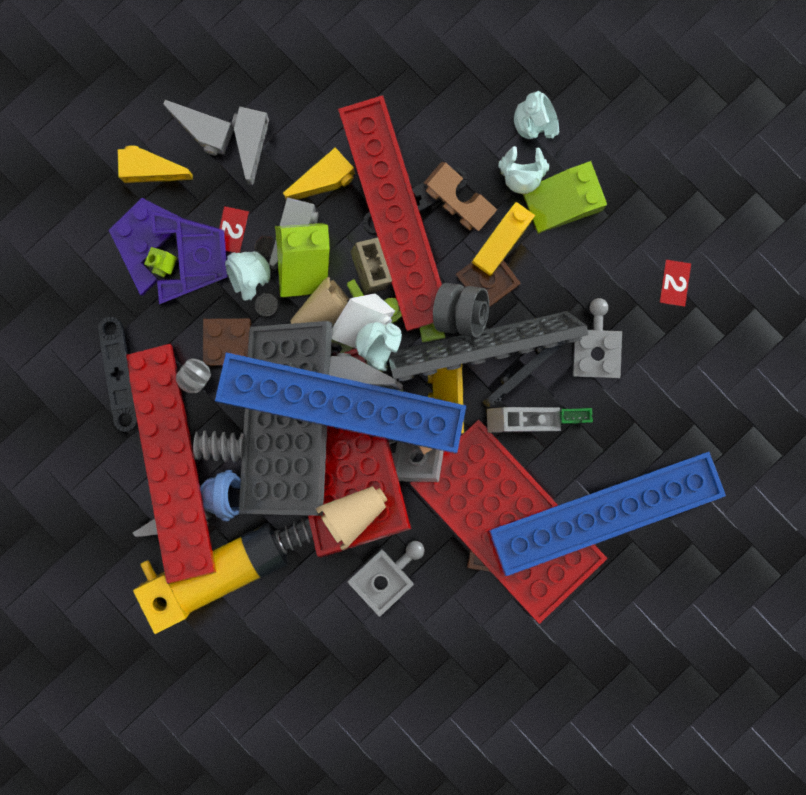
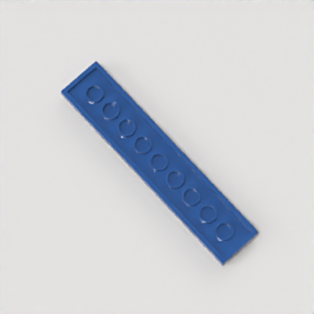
(340, 403)
(606, 513)

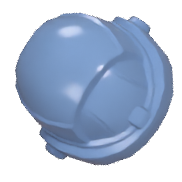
(215, 494)

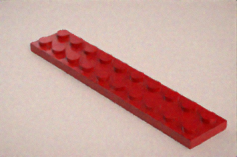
(393, 209)
(170, 465)

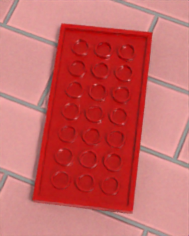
(352, 465)
(487, 489)

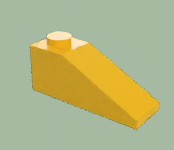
(143, 166)
(323, 177)
(503, 238)

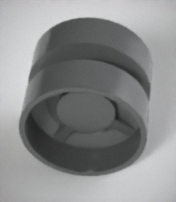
(461, 309)

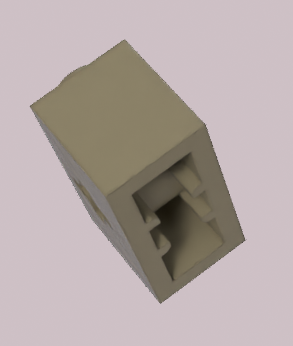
(371, 266)

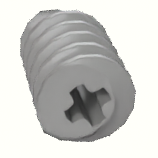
(218, 447)

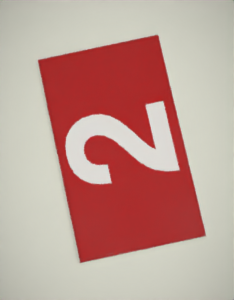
(233, 224)
(675, 283)

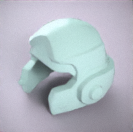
(536, 116)
(525, 177)
(246, 271)
(376, 342)

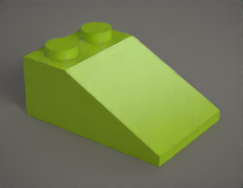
(566, 198)
(302, 258)

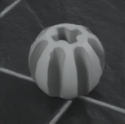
(193, 376)

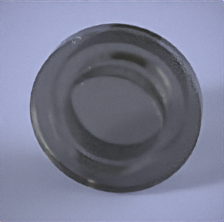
(264, 246)
(266, 304)

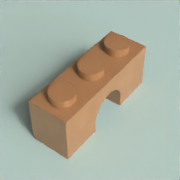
(443, 184)

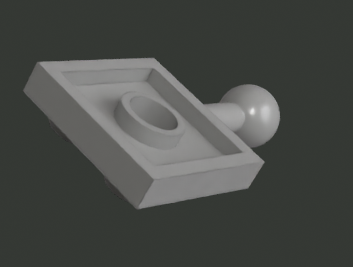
(608, 341)
(424, 471)
(384, 566)

